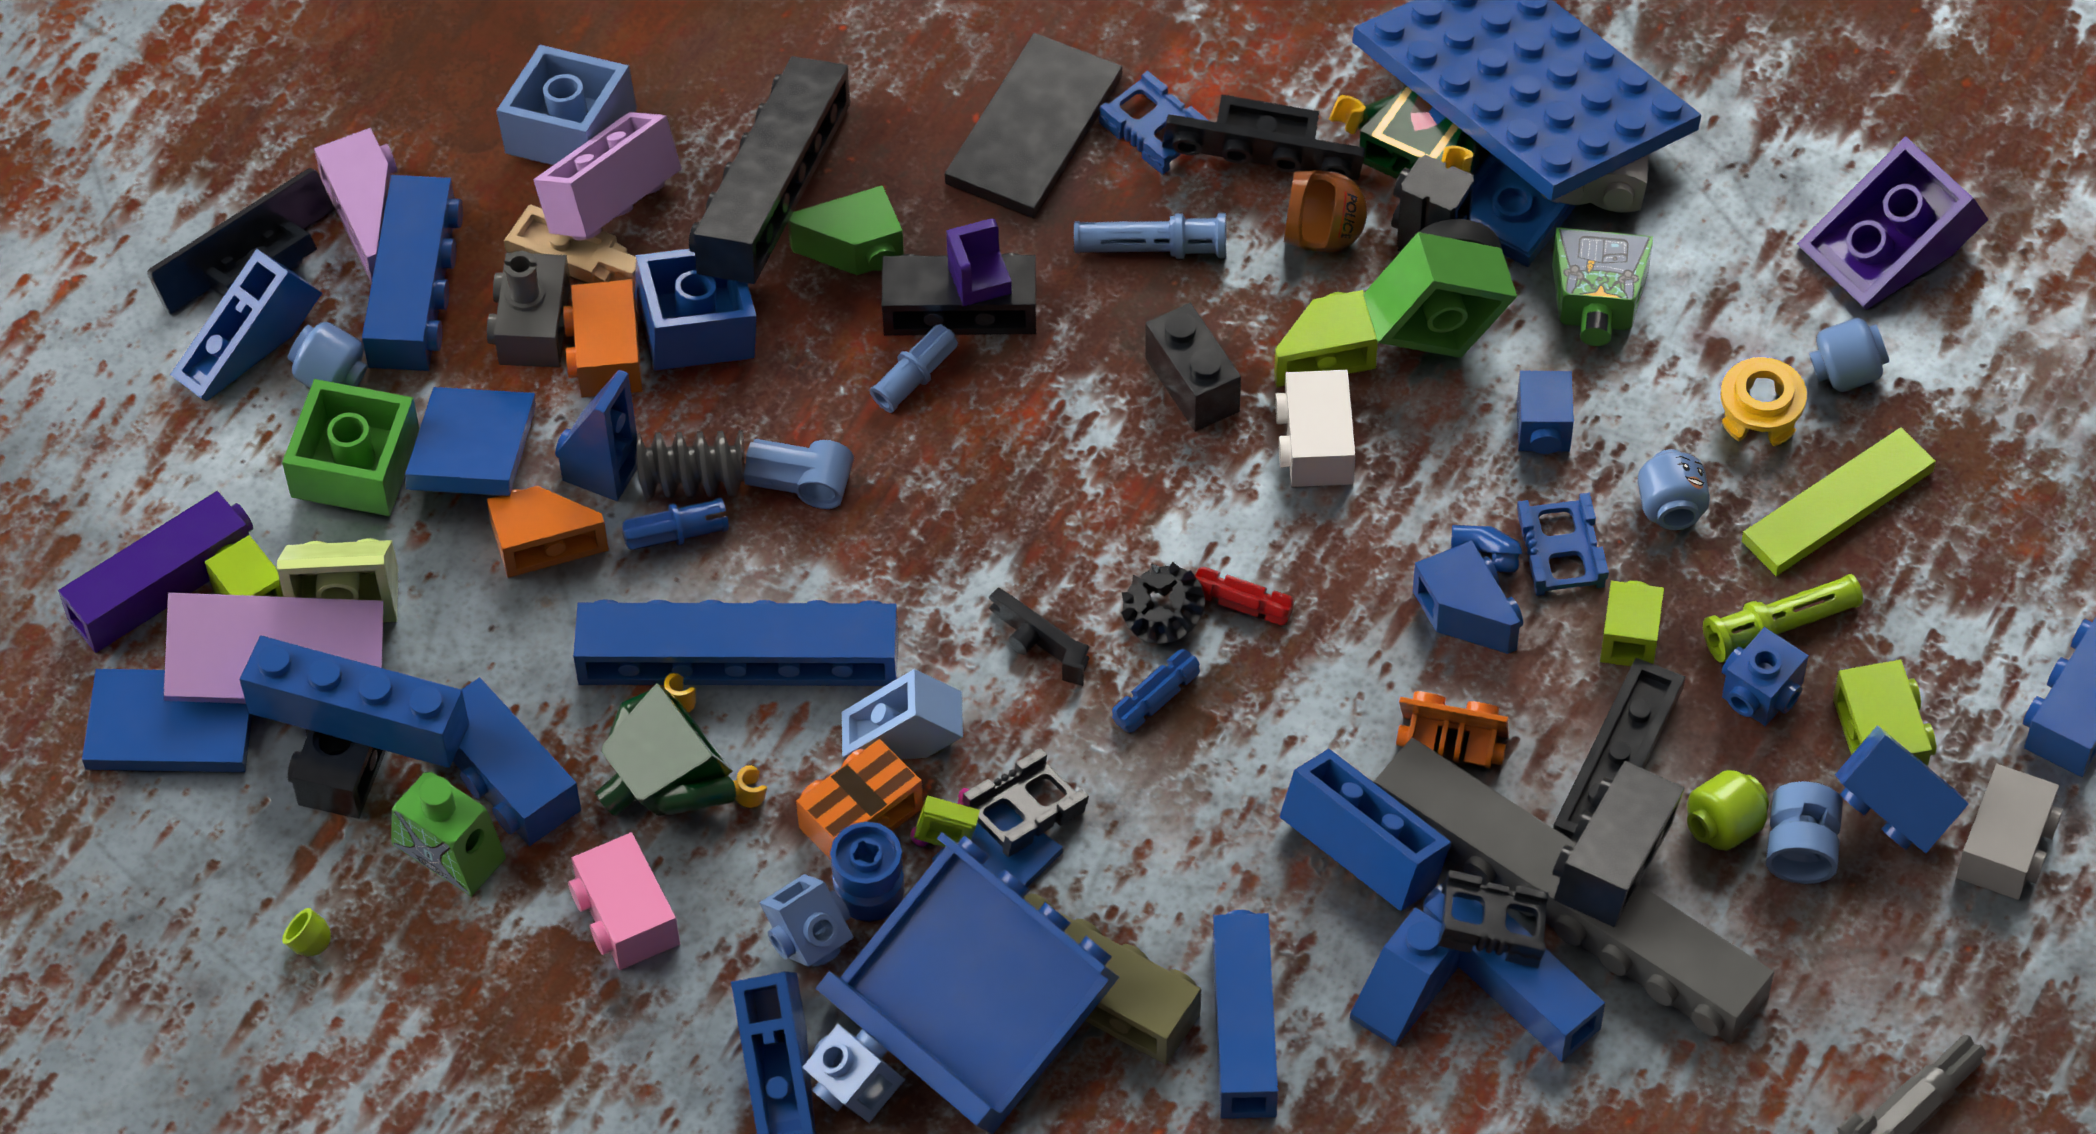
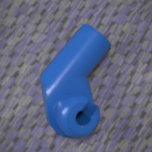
(1490, 540)

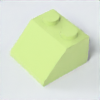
(342, 571)

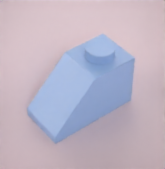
(909, 715)

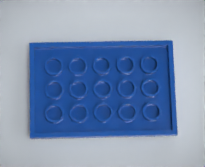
(1529, 86)

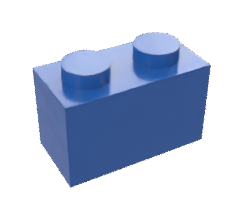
(1900, 790)

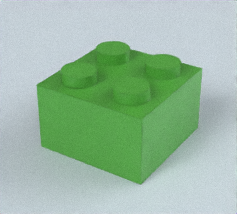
(1439, 295)
(351, 447)

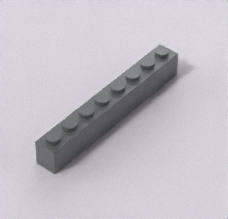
(1652, 941)

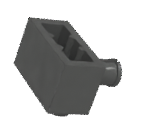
(530, 309)

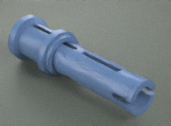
(1178, 236)

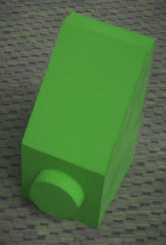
(848, 232)

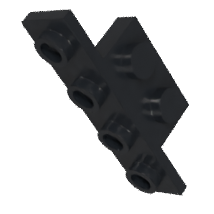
(1263, 135)
(269, 224)

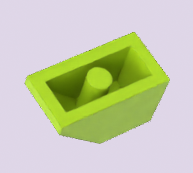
(1329, 336)

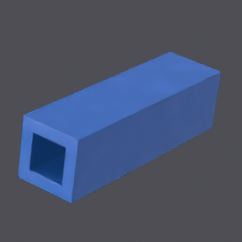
(1542, 999)
(1244, 1015)

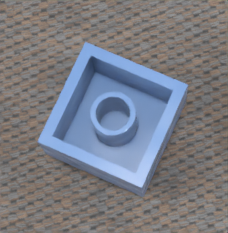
(562, 103)

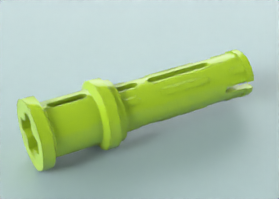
(1756, 615)

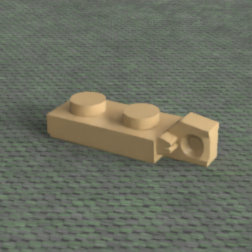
(588, 260)

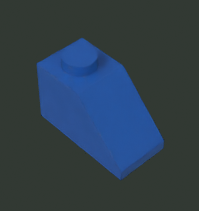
(1405, 978)

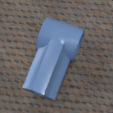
(813, 473)

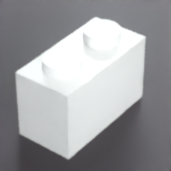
(1318, 428)

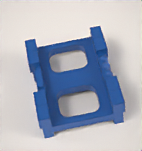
(1142, 131)
(1580, 543)

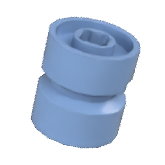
(1804, 832)

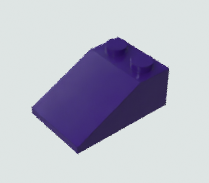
(1893, 226)

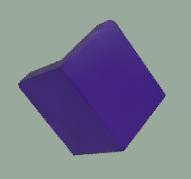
(977, 262)

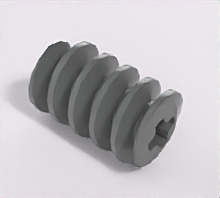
(690, 465)

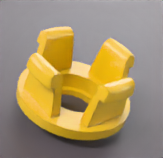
(1774, 417)

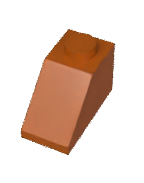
(543, 530)

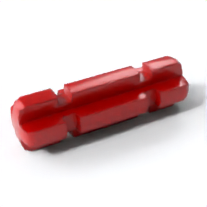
(1245, 596)

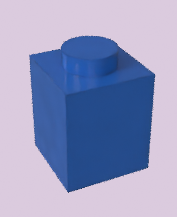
(1545, 411)

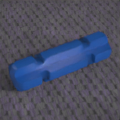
(1155, 690)

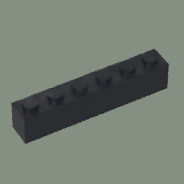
(770, 170)

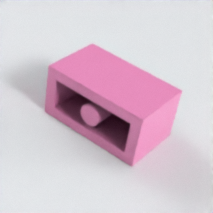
(624, 902)

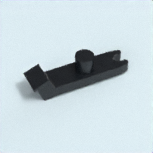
(1034, 630)

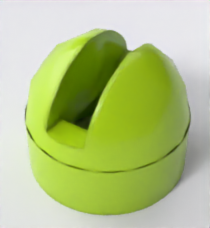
(307, 933)

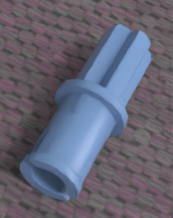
(913, 368)

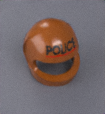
(1324, 211)

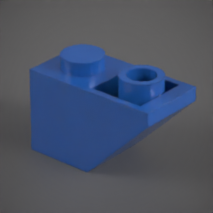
(1465, 598)

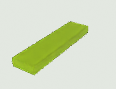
(1838, 501)

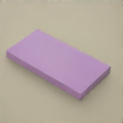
(215, 635)

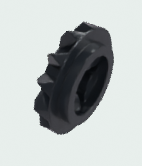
(1161, 624)

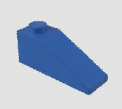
(248, 324)
(603, 442)
(774, 1052)

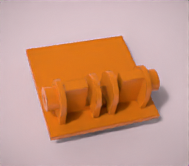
(1478, 719)

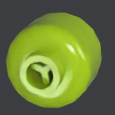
(1727, 809)

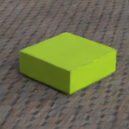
(945, 817)

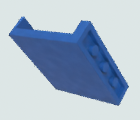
(973, 984)

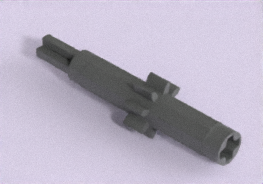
(1920, 1095)

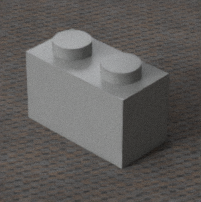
(2008, 832)

